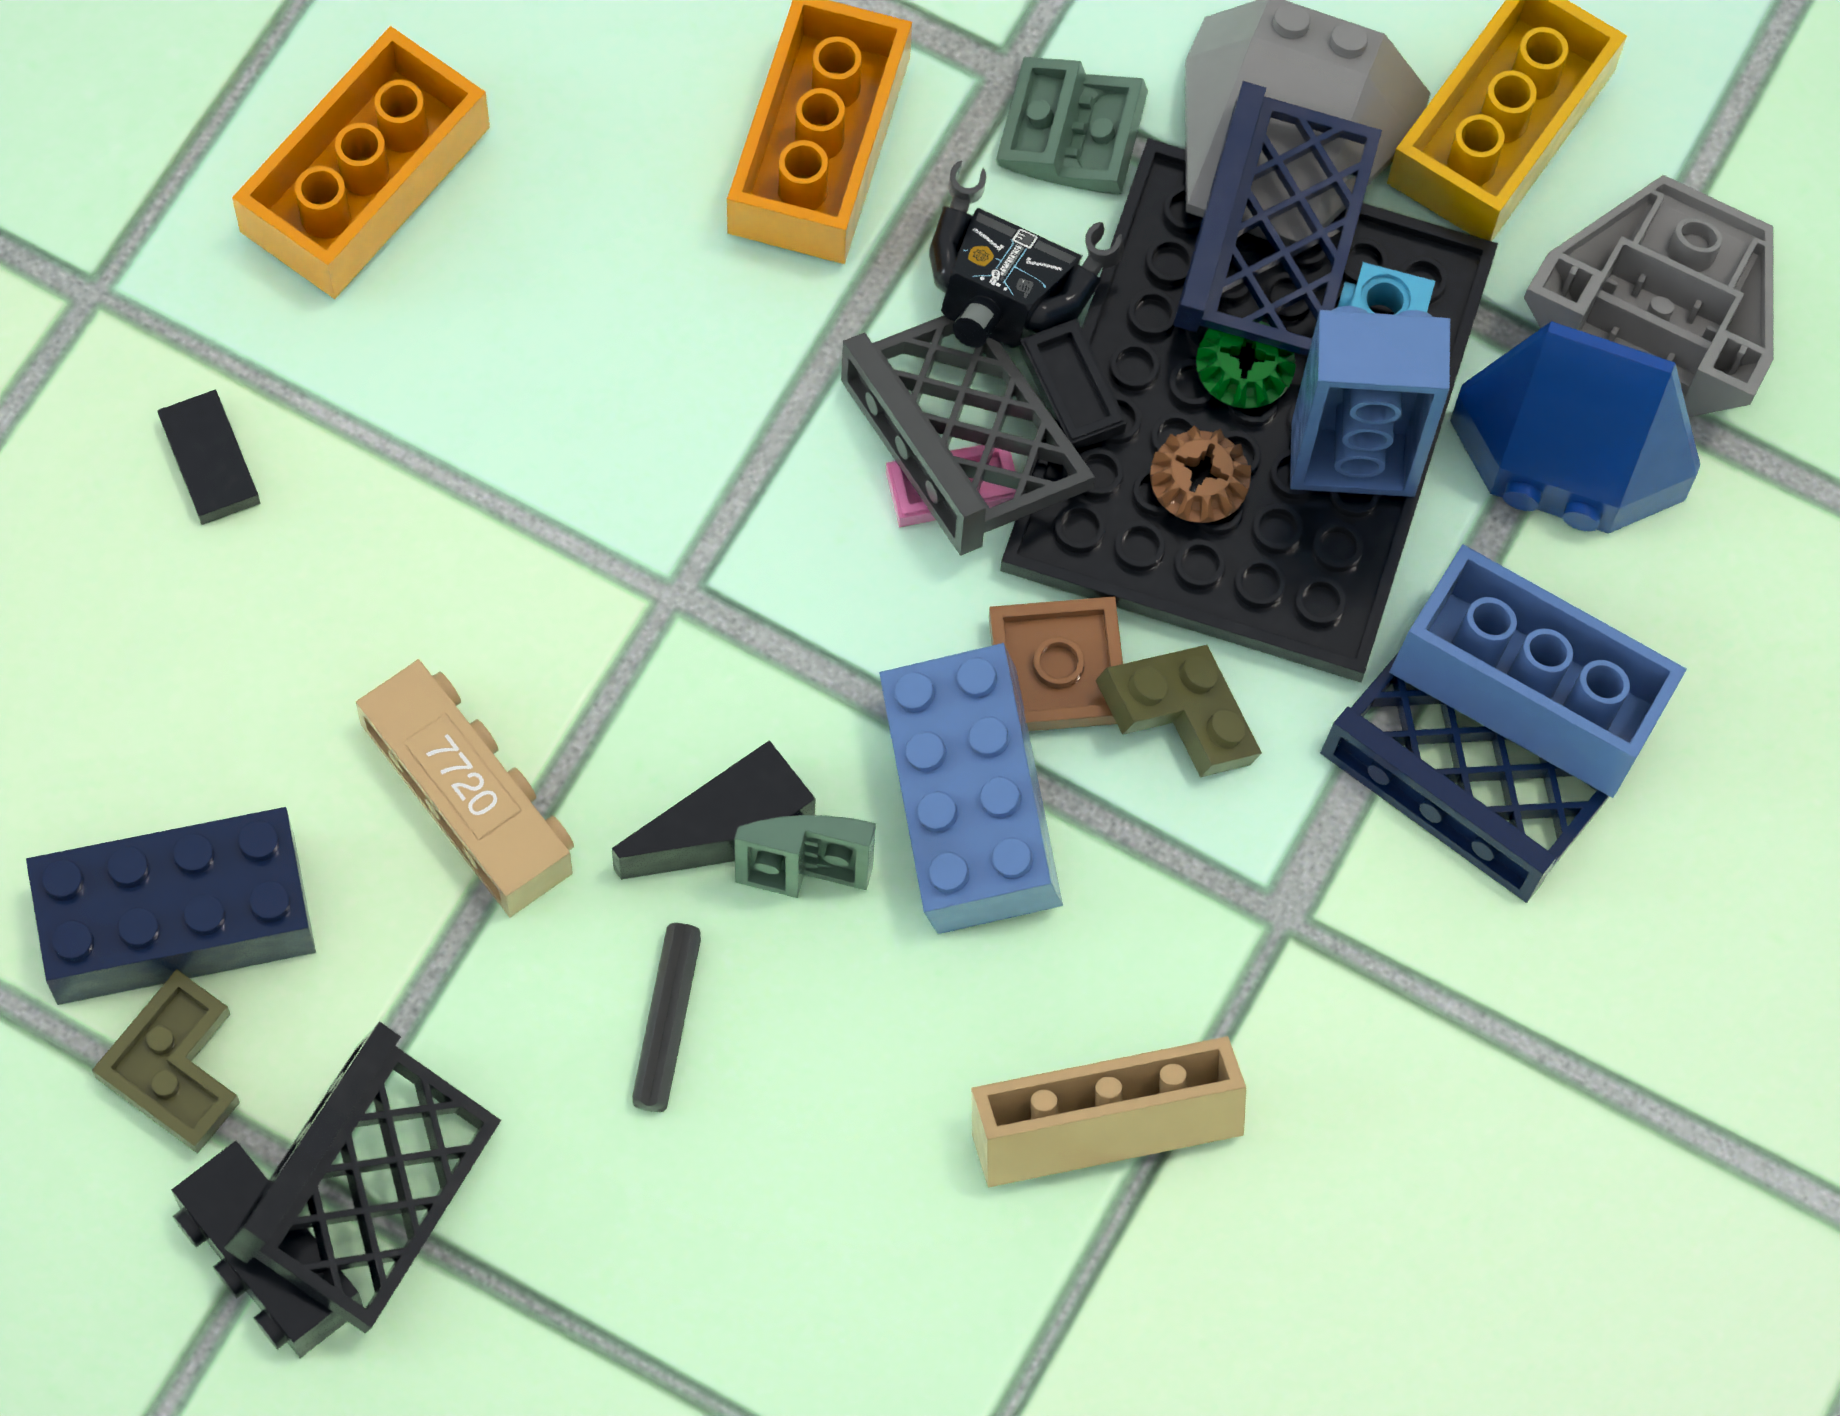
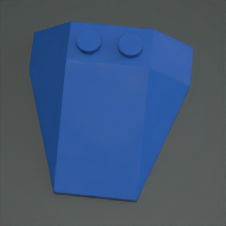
(1579, 430)

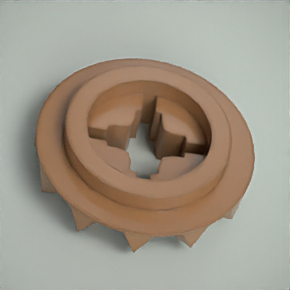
(1213, 498)

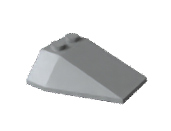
(1303, 62)
(1675, 282)

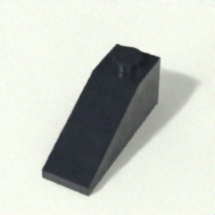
(705, 823)

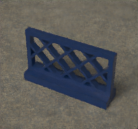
(1233, 192)
(1448, 808)

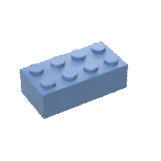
(1369, 401)
(1537, 670)
(970, 789)

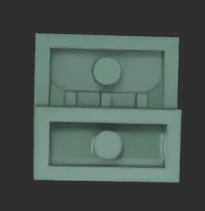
(1072, 125)
(783, 849)

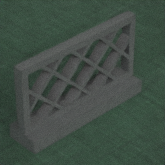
(925, 456)

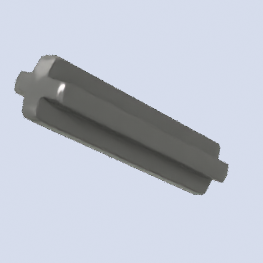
(666, 1017)

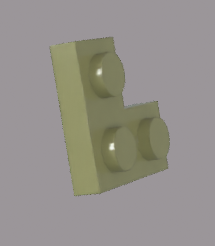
(1193, 696)
(155, 1066)

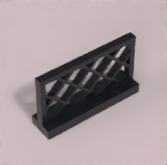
(311, 1160)

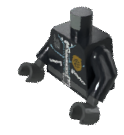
(1005, 278)

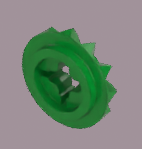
(1222, 374)

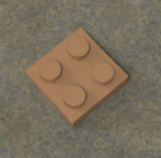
(1059, 656)

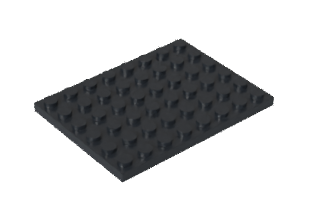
(1289, 566)

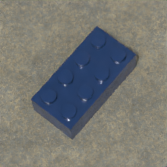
(170, 901)

